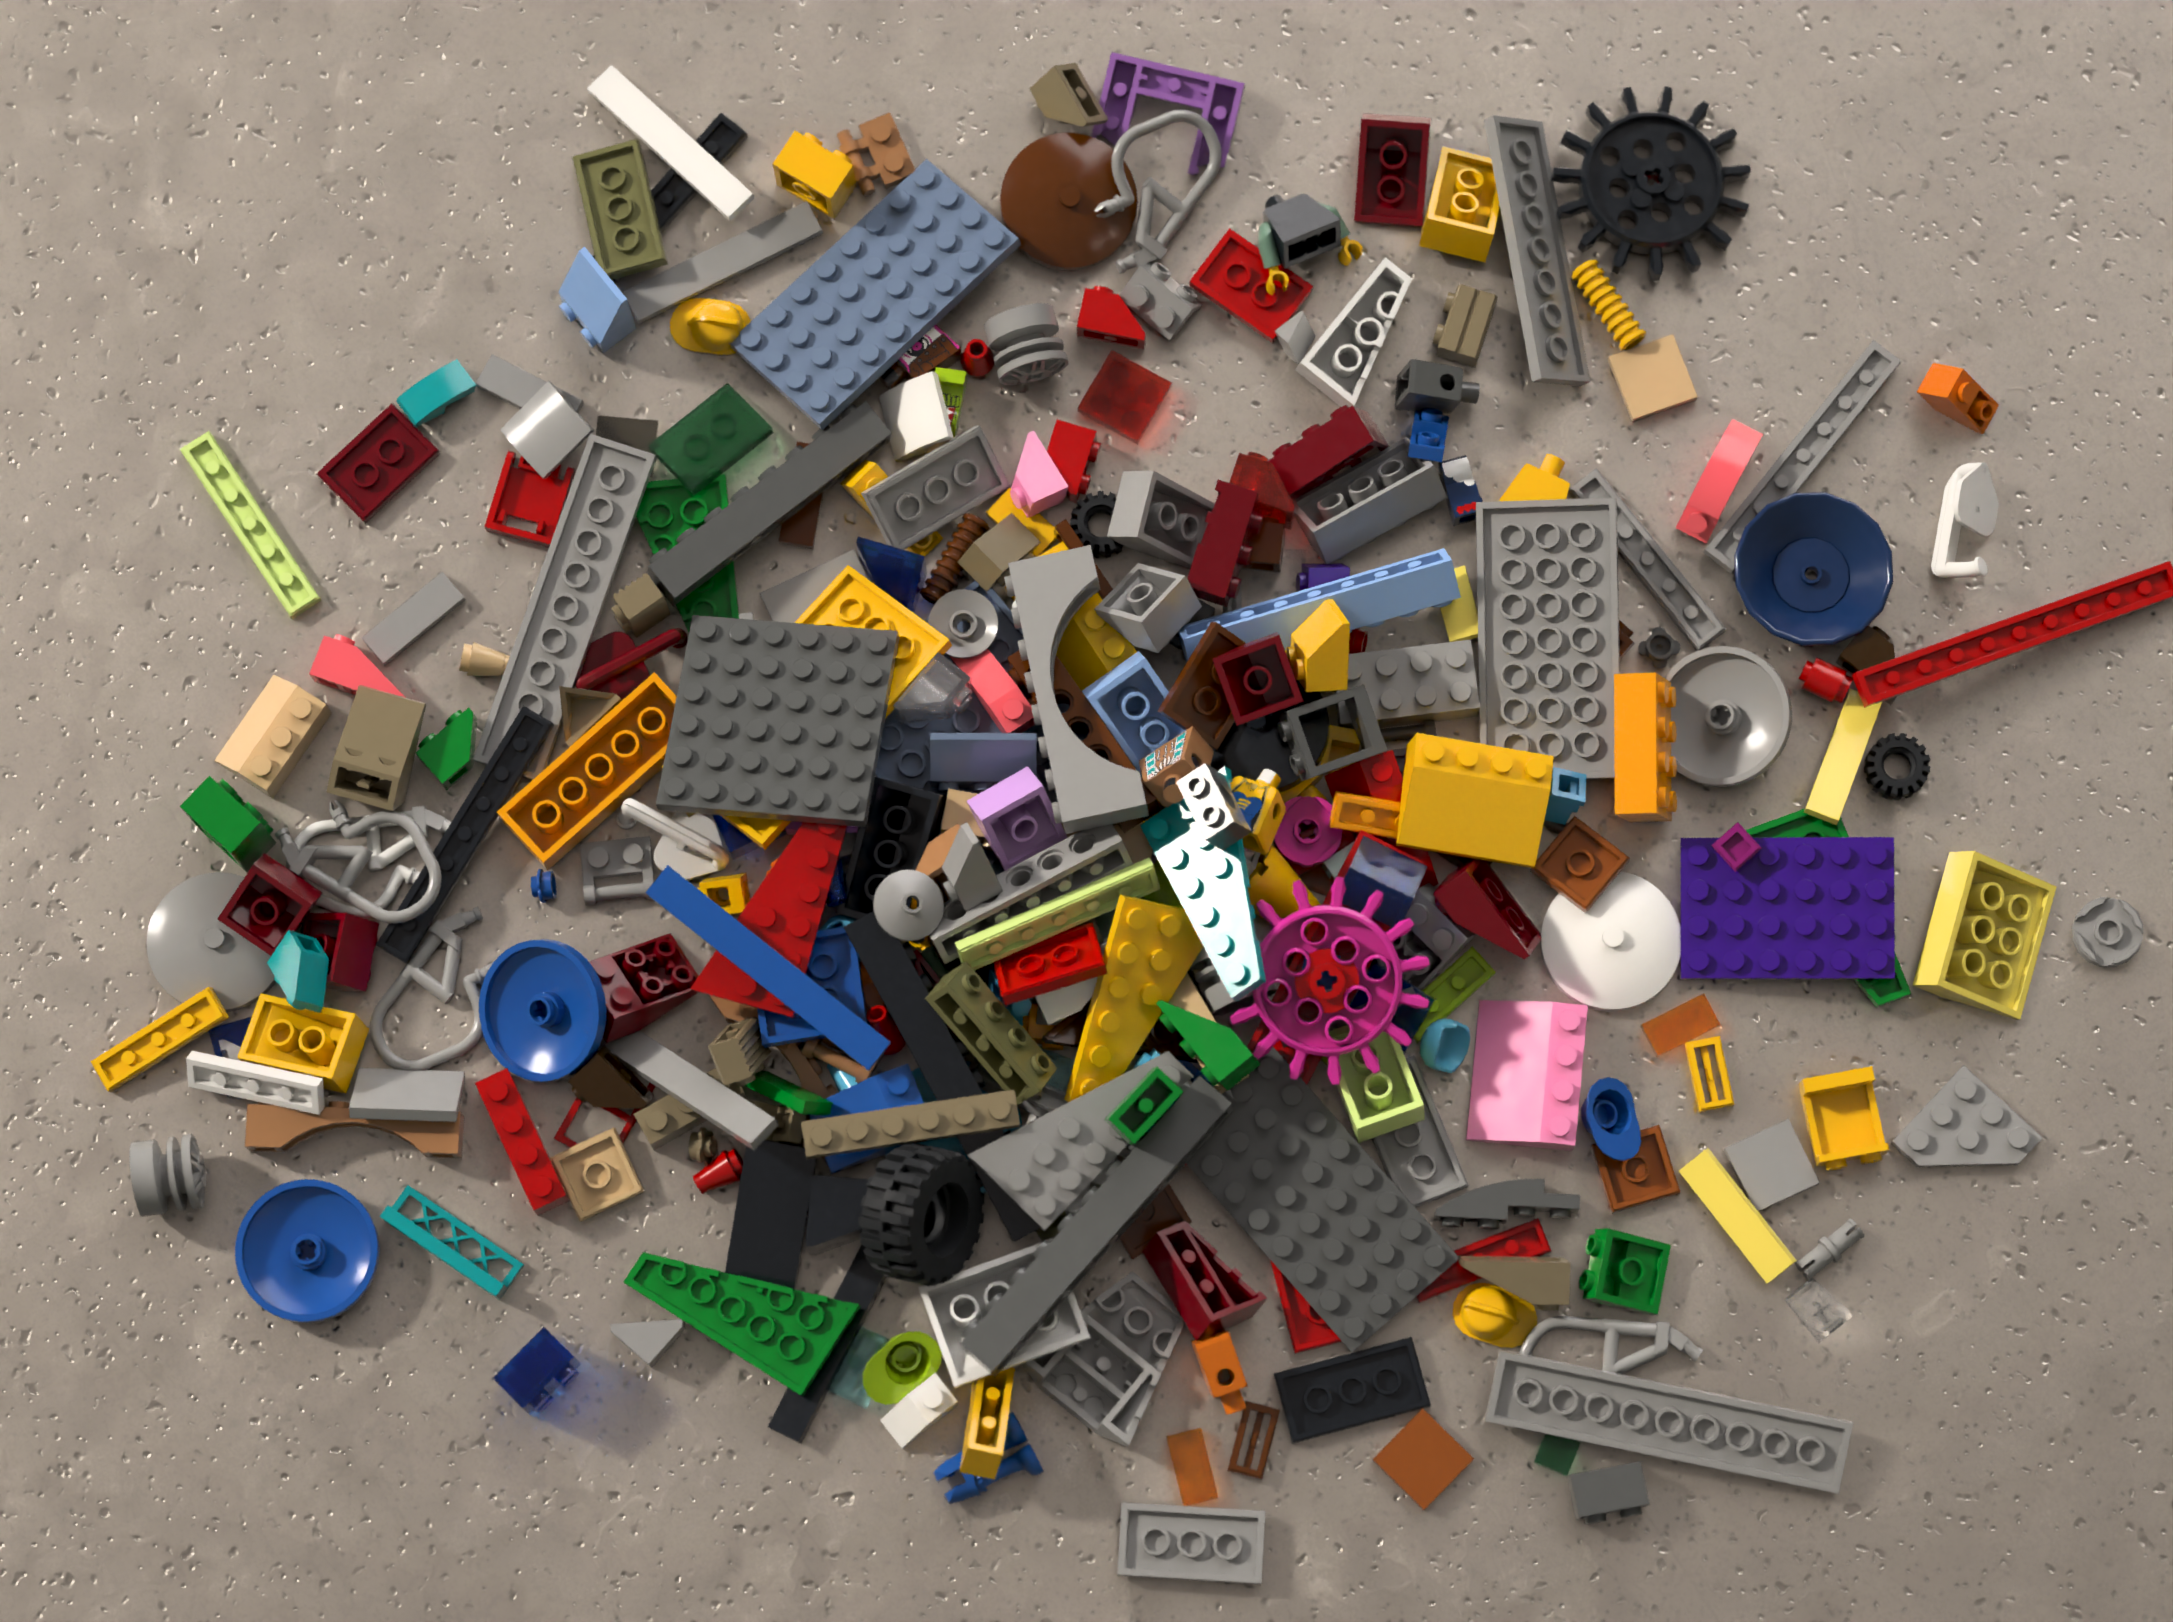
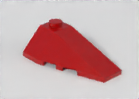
(1381, 779)

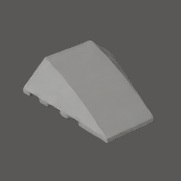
(1117, 1369)

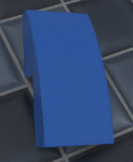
(1428, 435)

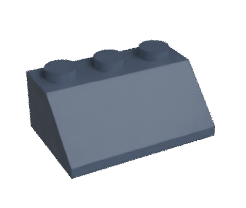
(979, 759)

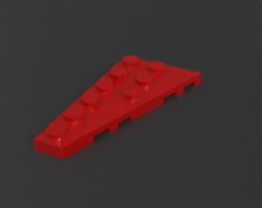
(782, 914)

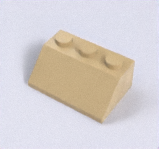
(274, 735)

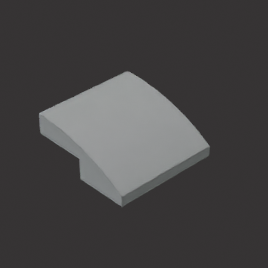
(546, 430)

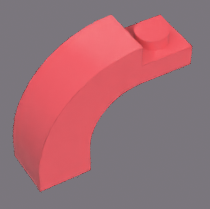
(1719, 480)

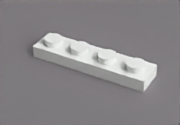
(255, 1082)

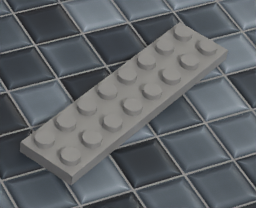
(1537, 251)

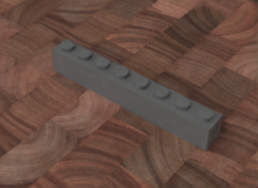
(768, 503)

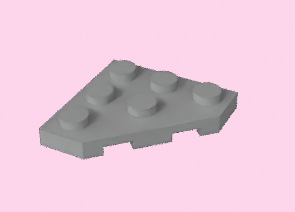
(1966, 1128)

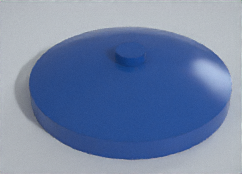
(542, 1010)
(307, 1251)

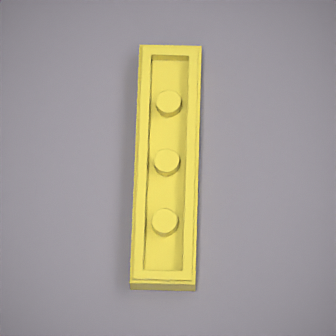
(1842, 759)
(1737, 1215)

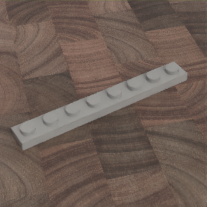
(1808, 446)

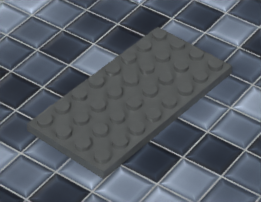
(1318, 1204)

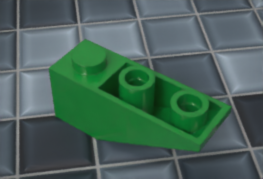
(1216, 1045)

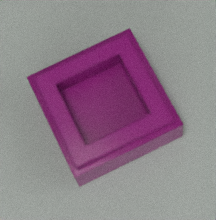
(1736, 847)

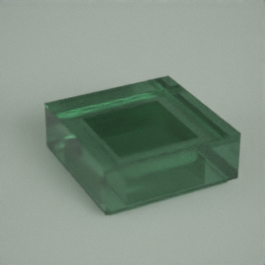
(1557, 1453)

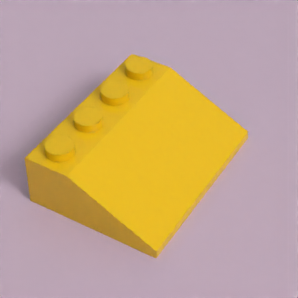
(1474, 800)

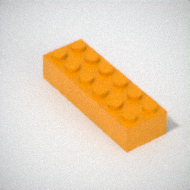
(593, 774)

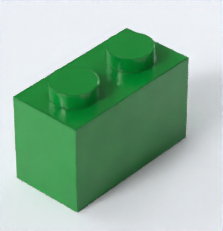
(1143, 1105)

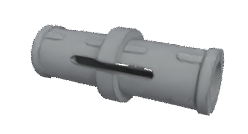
(1829, 1249)

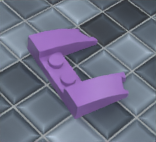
(1135, 76)

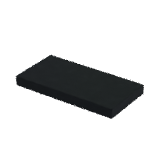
(771, 1213)
(1352, 1390)

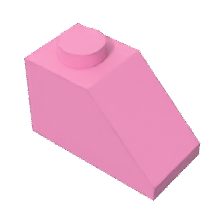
(1037, 479)

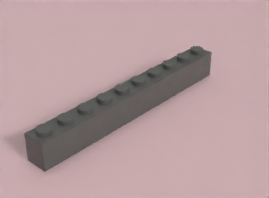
(1095, 1227)

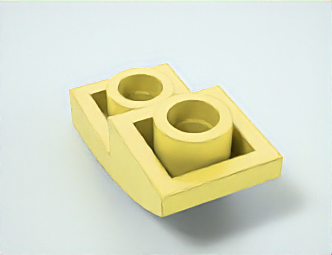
(1461, 614)

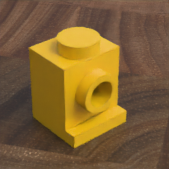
(737, 888)

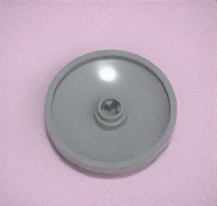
(1728, 715)
(197, 951)

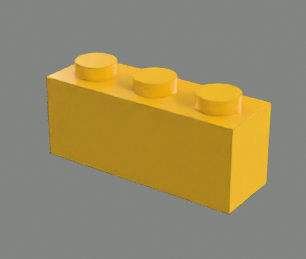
(987, 1424)

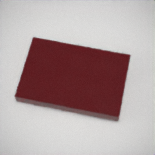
(378, 463)

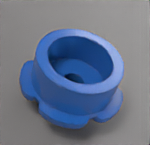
(544, 885)

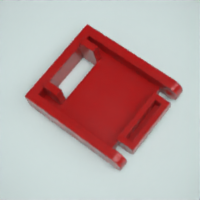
(528, 497)

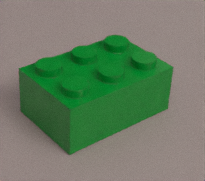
(229, 822)

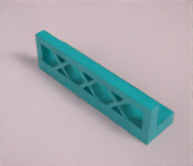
(445, 1253)

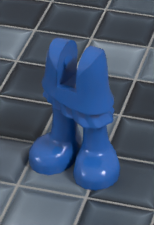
(1022, 1460)

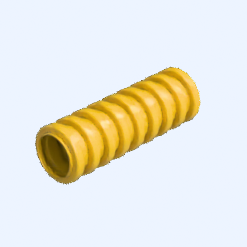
(1608, 304)

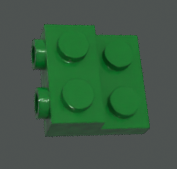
(1625, 1271)

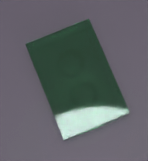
(710, 439)

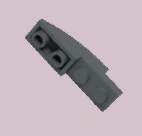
(1491, 1204)

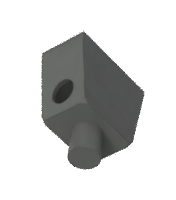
(1433, 386)

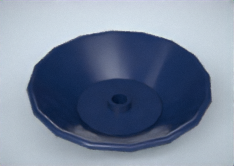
(1821, 536)

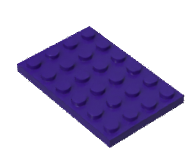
(1790, 910)

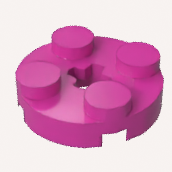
(1307, 851)

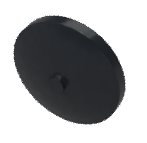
(1259, 746)

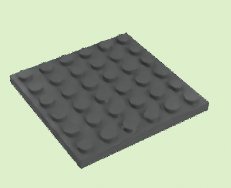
(778, 721)

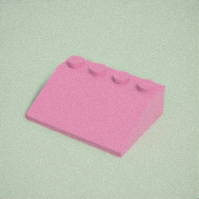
(1527, 1073)

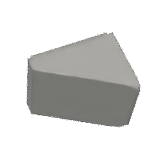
(1295, 337)

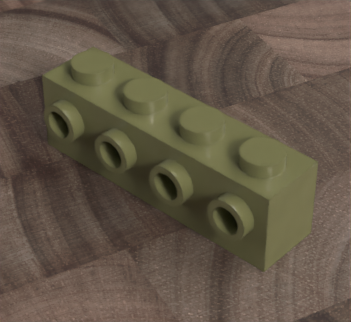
(991, 1032)

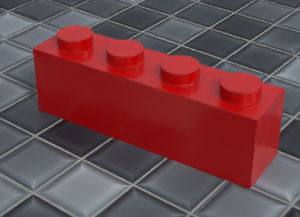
(522, 1141)

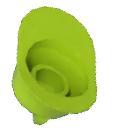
(901, 1366)

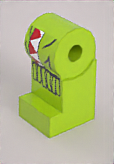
(953, 387)

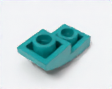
(434, 392)

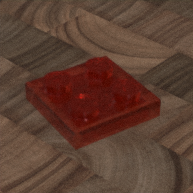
(1124, 397)

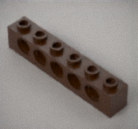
(1082, 717)

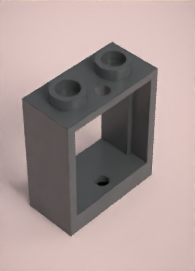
(1363, 722)

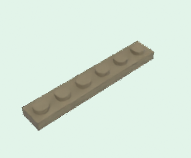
(910, 1124)

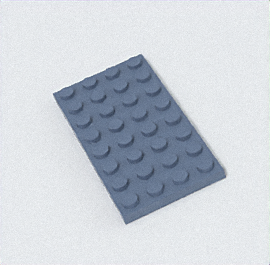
(874, 294)

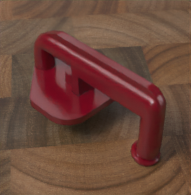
(619, 666)

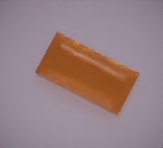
(1680, 1025)
(1192, 1467)

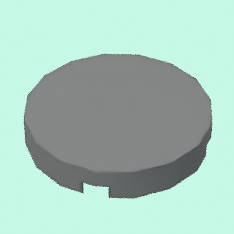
(2107, 932)

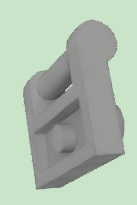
(616, 859)

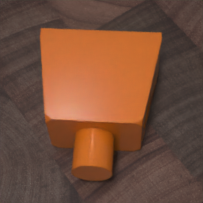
(1213, 1355)

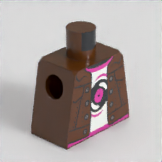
(931, 351)

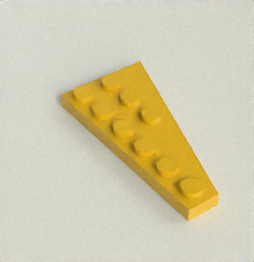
(1145, 963)

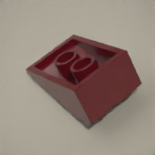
(1392, 169)
(1483, 905)

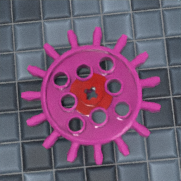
(1383, 992)

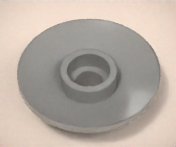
(968, 607)
(893, 912)

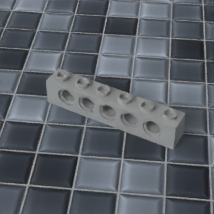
(1035, 881)

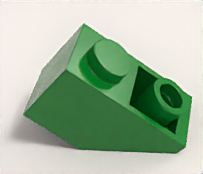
(452, 750)

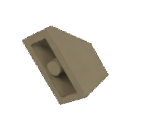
(1067, 97)

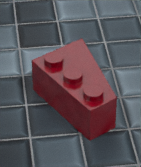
(1199, 1282)

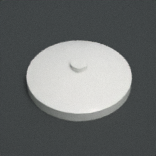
(1617, 950)

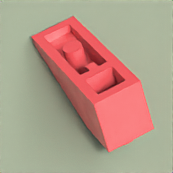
(346, 667)
(997, 692)

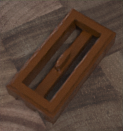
(1245, 1469)

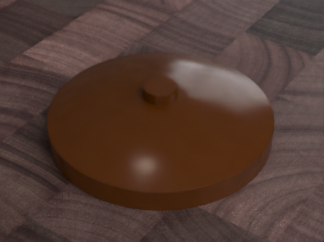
(1053, 197)

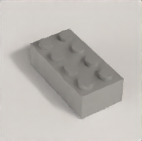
(1415, 684)

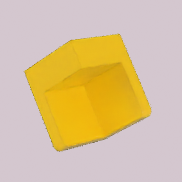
(1341, 743)

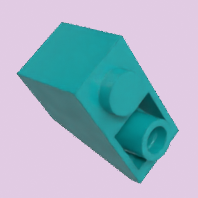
(301, 970)

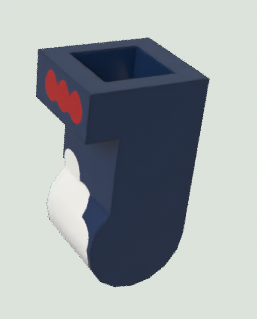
(1459, 489)

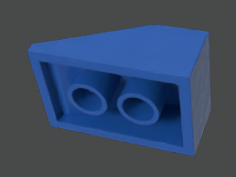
(878, 1092)

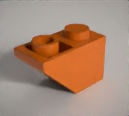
(1958, 397)

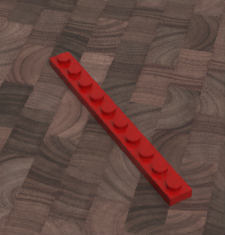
(2014, 634)

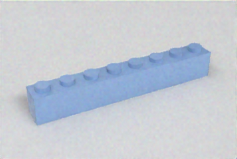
(1363, 598)

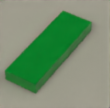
(789, 1094)

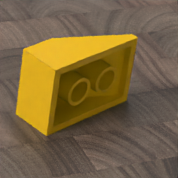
(1461, 206)
(305, 1041)

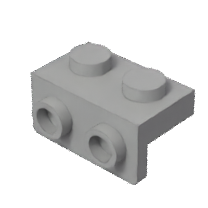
(1160, 299)

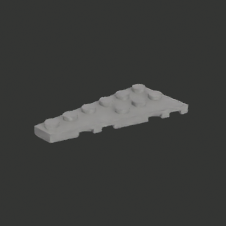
(1066, 1149)

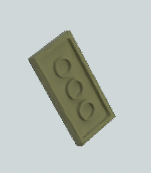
(620, 209)

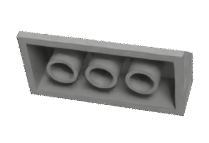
(1367, 501)

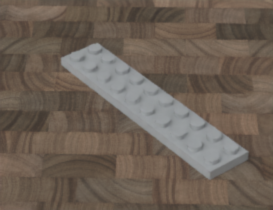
(570, 591)
(1669, 1421)

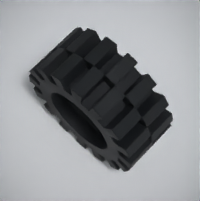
(1079, 523)
(1911, 751)

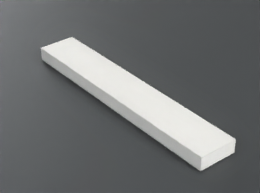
(671, 143)

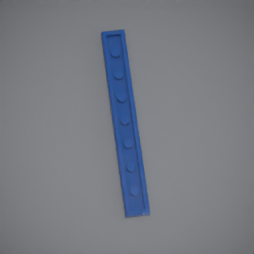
(768, 968)

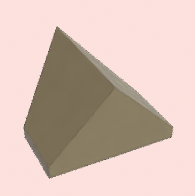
(583, 710)

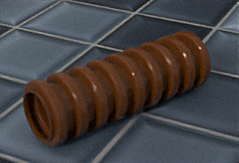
(948, 569)

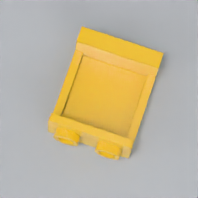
(1843, 1118)

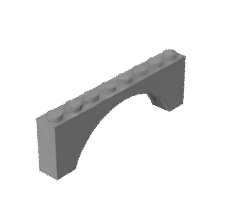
(1087, 786)

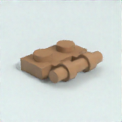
(886, 149)

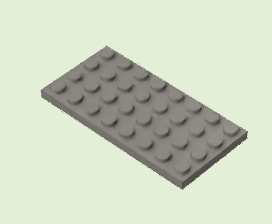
(1549, 629)

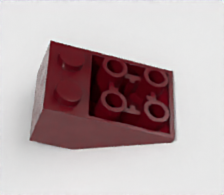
(643, 984)

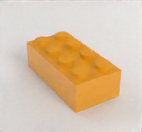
(1644, 747)

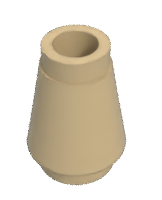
(482, 661)

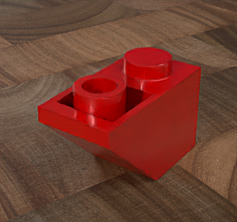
(1072, 451)

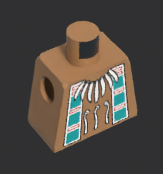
(1172, 762)

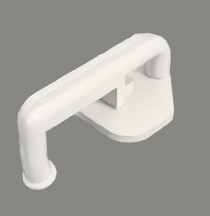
(1968, 502)
(687, 843)

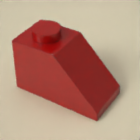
(1108, 319)

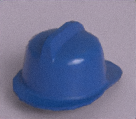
(1612, 1119)

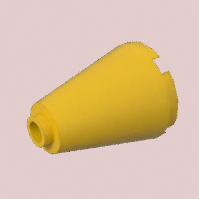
(1274, 884)

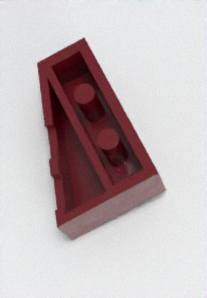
(1326, 450)
(1225, 544)

